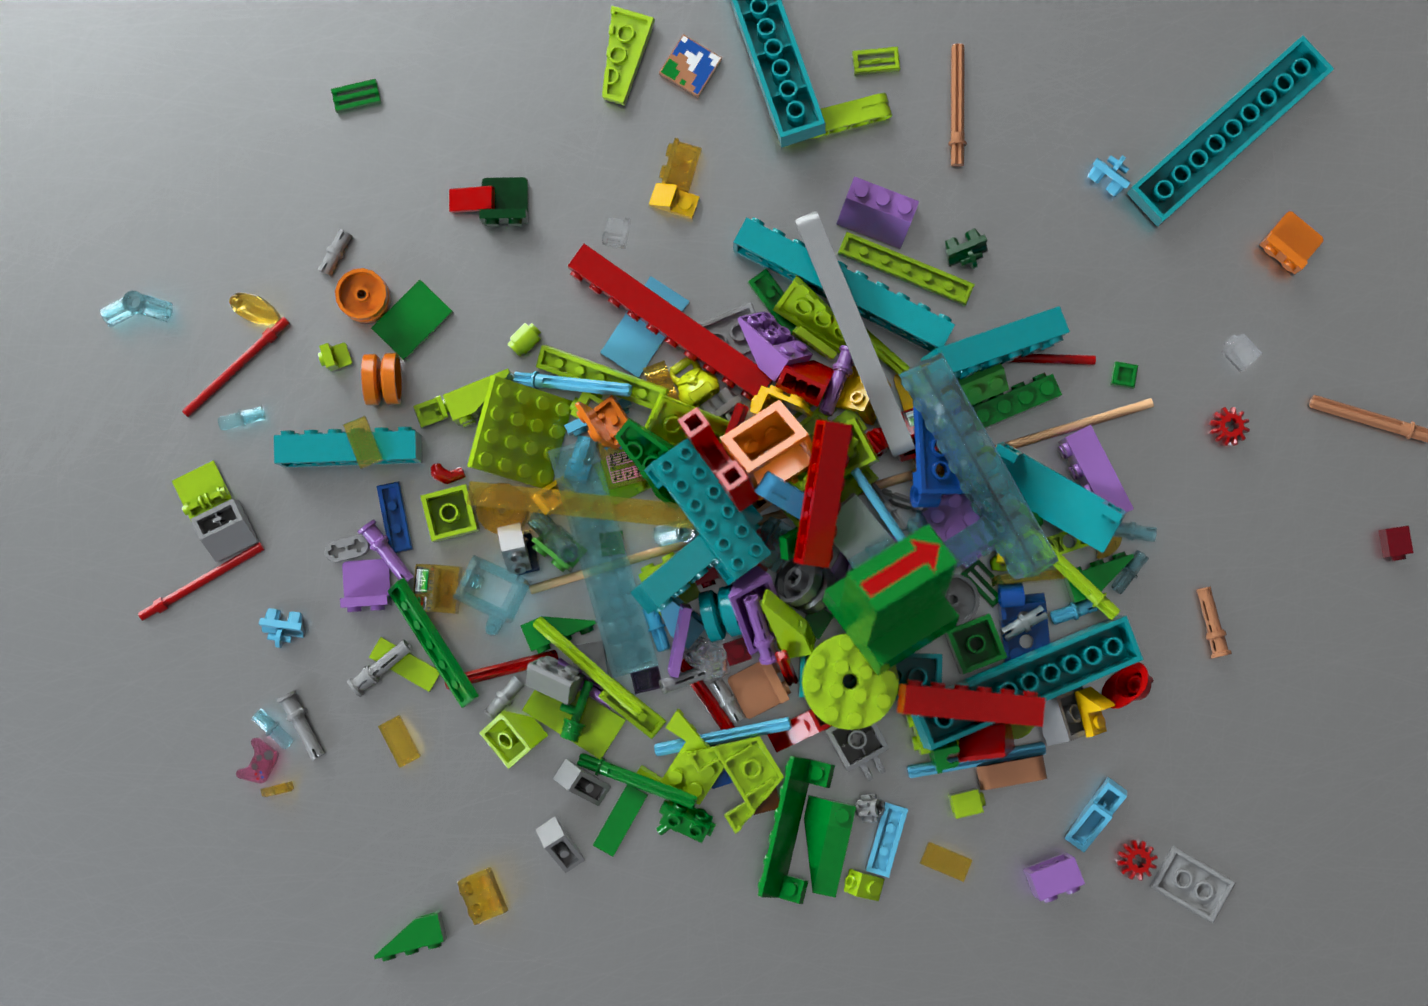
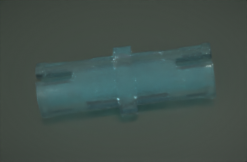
(1132, 531)

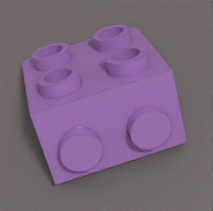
(366, 585)

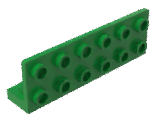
(775, 878)

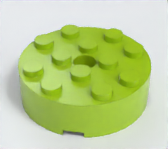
(844, 706)

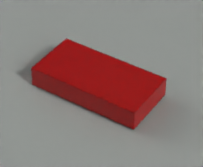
(471, 199)

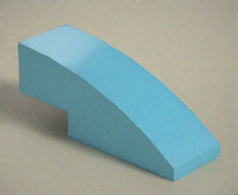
(1096, 814)

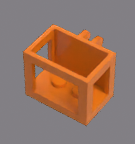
(770, 443)

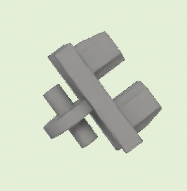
(729, 400)

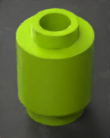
(524, 339)

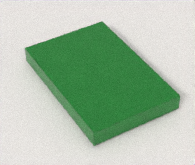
(412, 320)

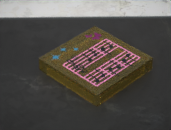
(618, 468)

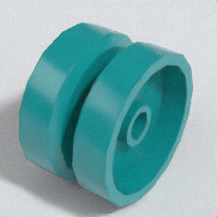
(718, 614)

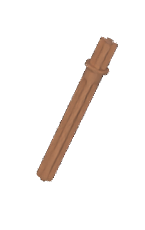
(957, 106)
(1369, 418)

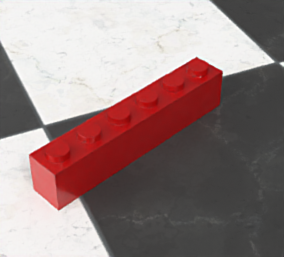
(823, 493)
(970, 704)

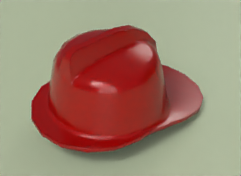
(1128, 685)

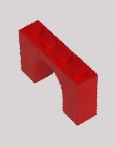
(728, 472)

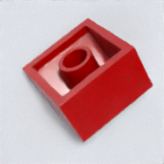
(987, 743)

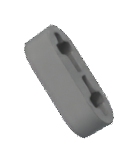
(345, 543)

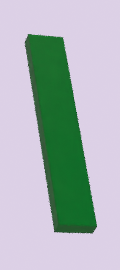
(433, 643)

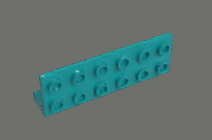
(1062, 500)
(709, 510)

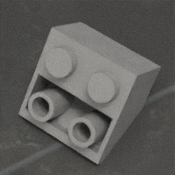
(224, 530)
(554, 679)

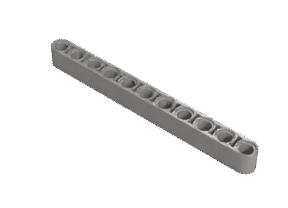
(855, 334)

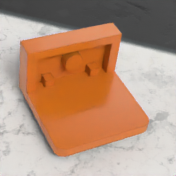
(1292, 242)
(603, 420)

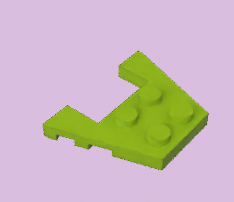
(750, 770)
(682, 771)

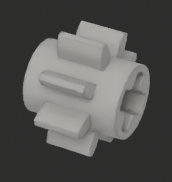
(869, 808)

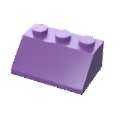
(877, 212)
(752, 582)

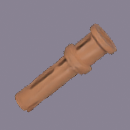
(1215, 634)

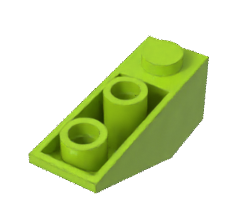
(789, 627)

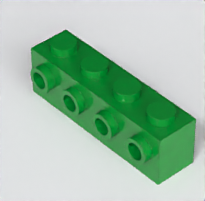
(1018, 401)

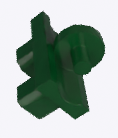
(968, 251)

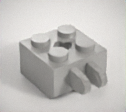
(854, 755)

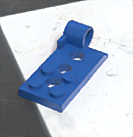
(926, 483)
(1010, 603)

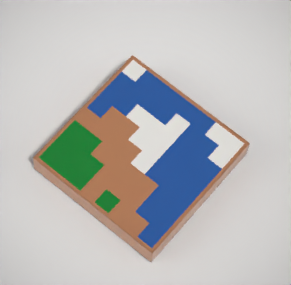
(690, 66)

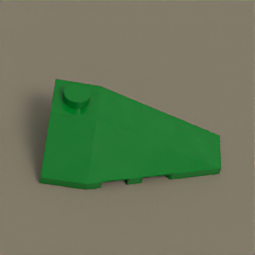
(643, 449)
(827, 838)

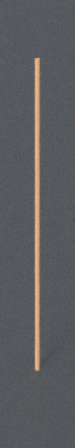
(883, 483)

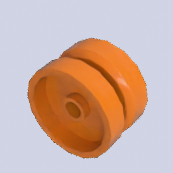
(356, 284)
(381, 379)

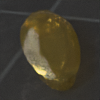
(254, 308)

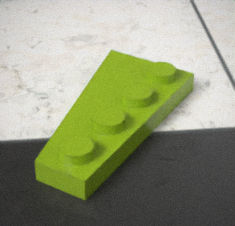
(807, 309)

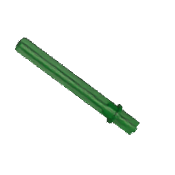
(636, 780)

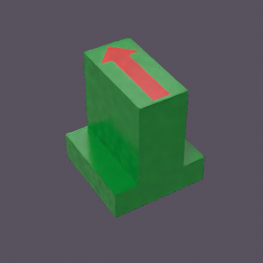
(896, 599)

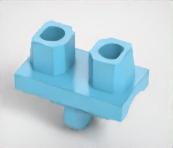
(1101, 168)
(282, 630)

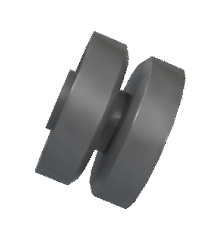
(803, 585)
(966, 595)

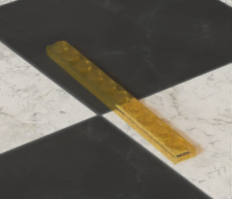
(577, 504)

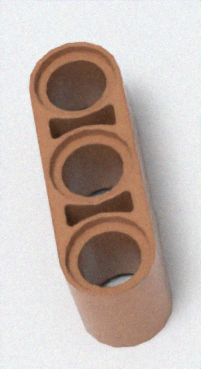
(1011, 772)

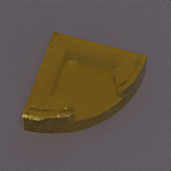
(1111, 548)
(277, 789)

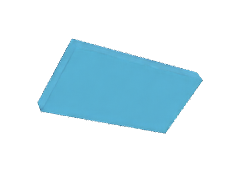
(634, 345)

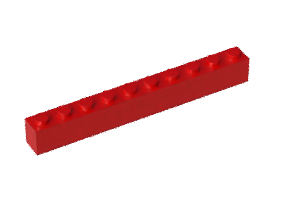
(669, 321)

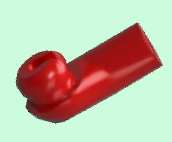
(446, 476)

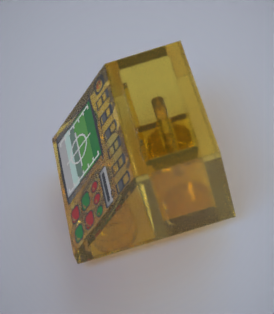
(436, 587)

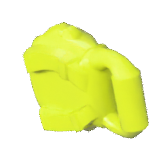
(695, 385)

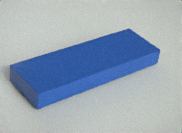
(395, 516)

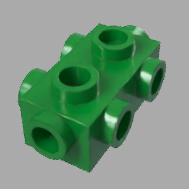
(687, 821)

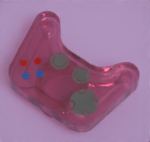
(261, 764)

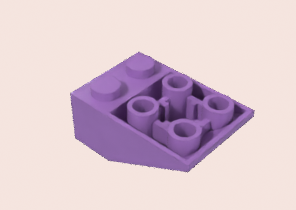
(772, 344)

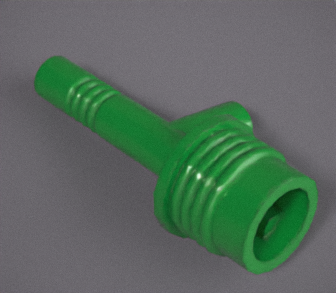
(572, 727)

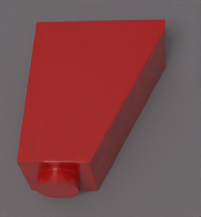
(805, 380)

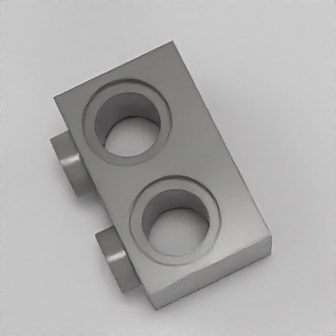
(514, 548)

